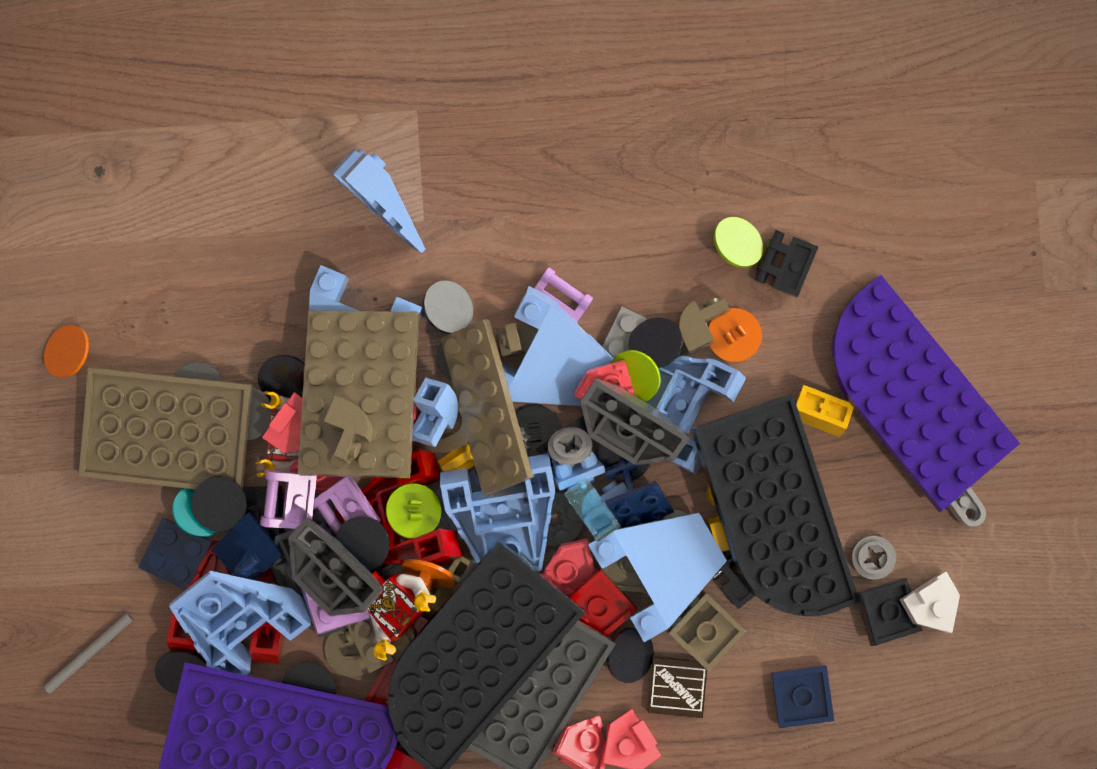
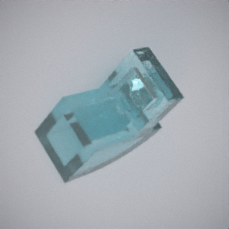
(592, 510)

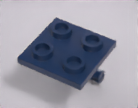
(639, 504)
(247, 549)

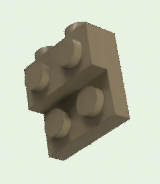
(706, 631)
(364, 638)

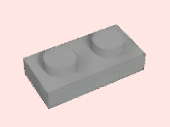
(621, 330)

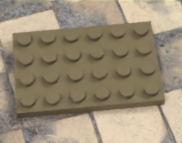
(372, 364)
(163, 428)

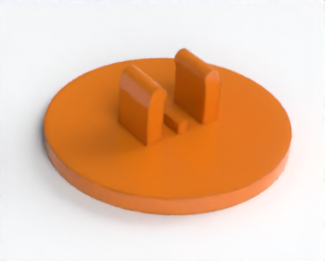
(735, 335)
(66, 351)
(430, 573)

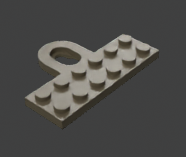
(485, 408)

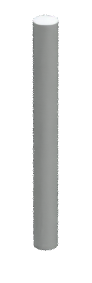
(88, 653)

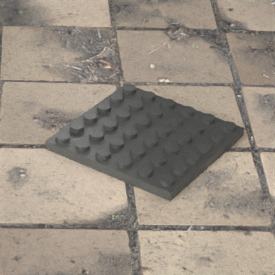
(545, 702)

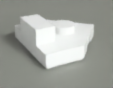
(933, 603)

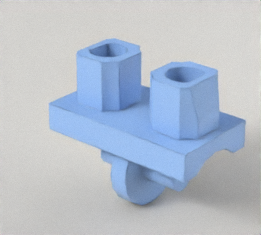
(567, 477)

